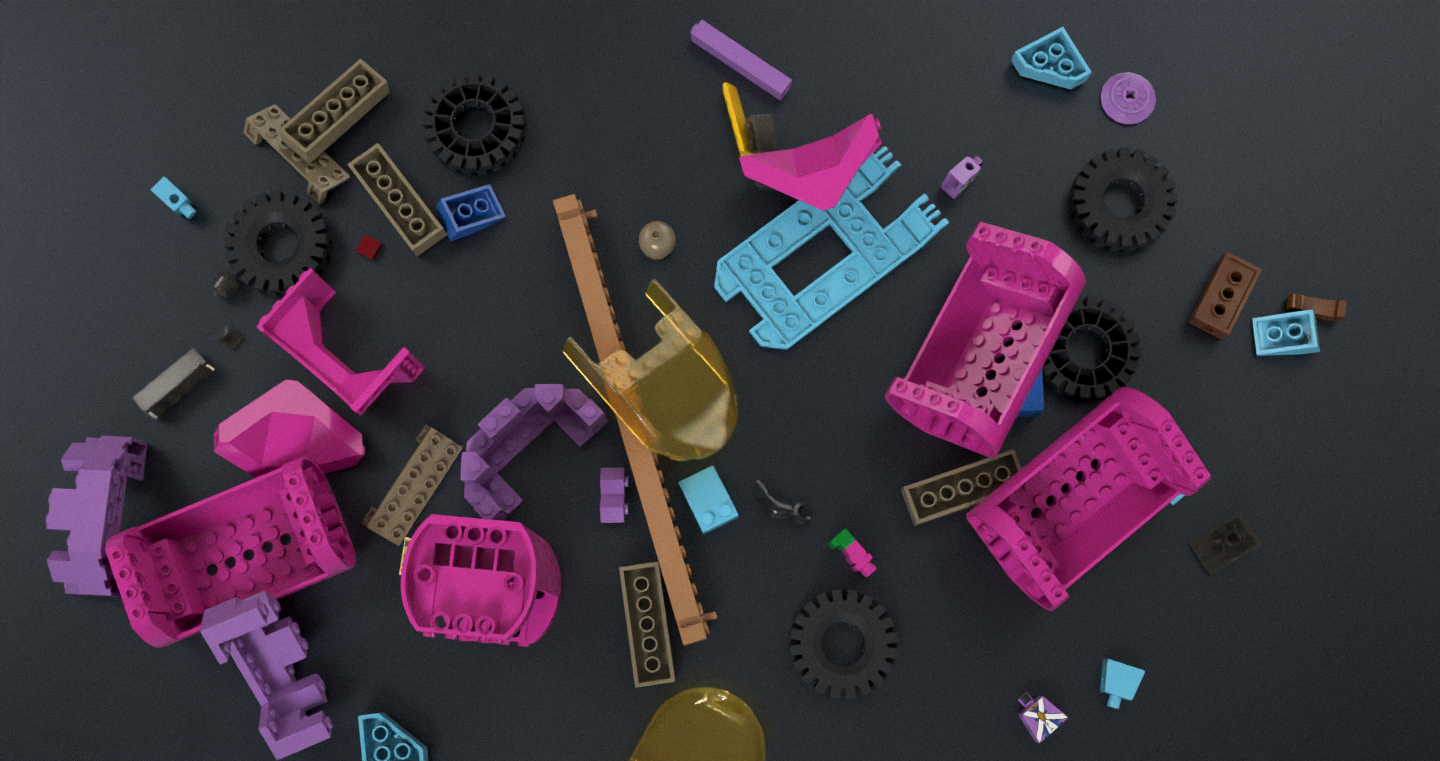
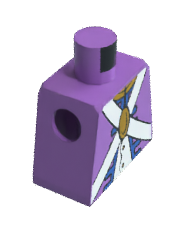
(961, 176)
(1040, 716)

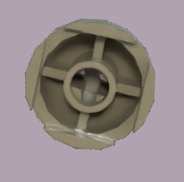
(657, 240)

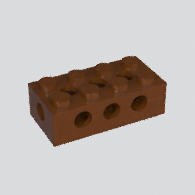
(1236, 295)

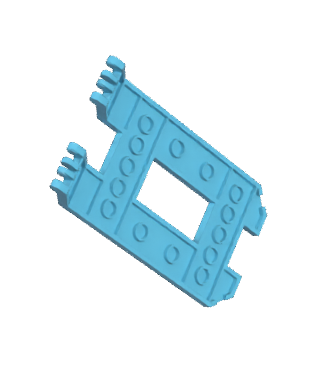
(872, 257)

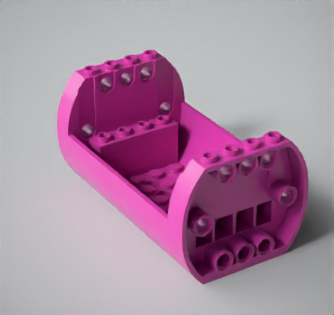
(1003, 284)
(1138, 472)
(168, 560)
(480, 580)

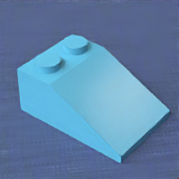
(1286, 334)
(708, 499)

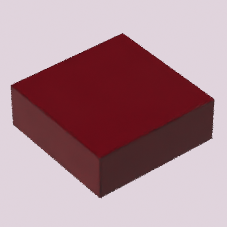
(369, 247)

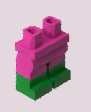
(853, 552)

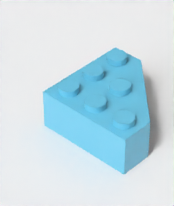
(1052, 61)
(388, 741)

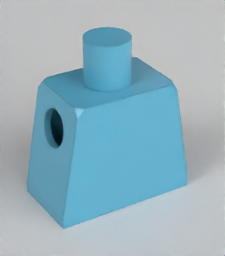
(174, 198)
(1119, 681)

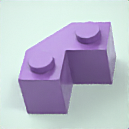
(613, 495)

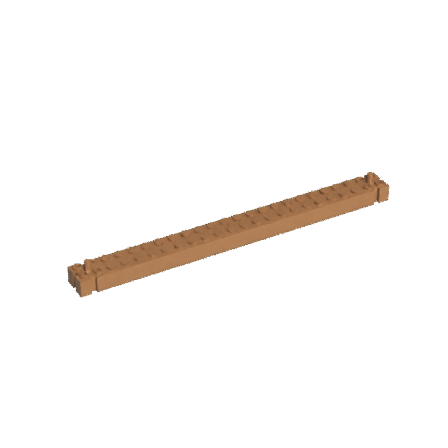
(643, 461)

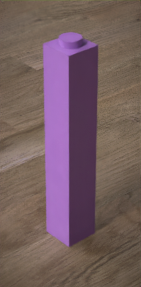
(740, 59)

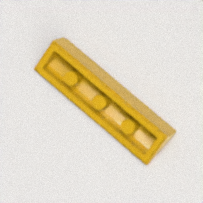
(737, 117)

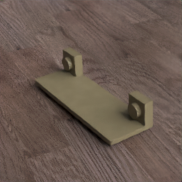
(321, 173)
(413, 486)

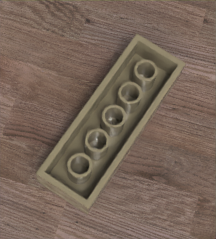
(334, 111)
(397, 199)
(958, 487)
(647, 624)

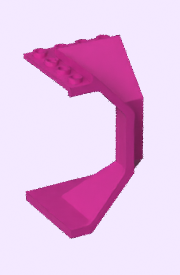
(297, 329)

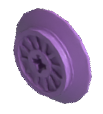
(1132, 109)

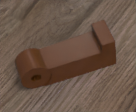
(1322, 308)

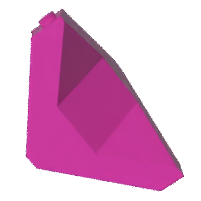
(818, 170)
(284, 427)

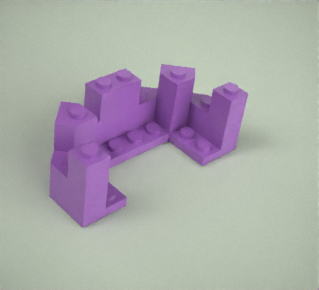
(510, 430)
(92, 511)
(266, 660)

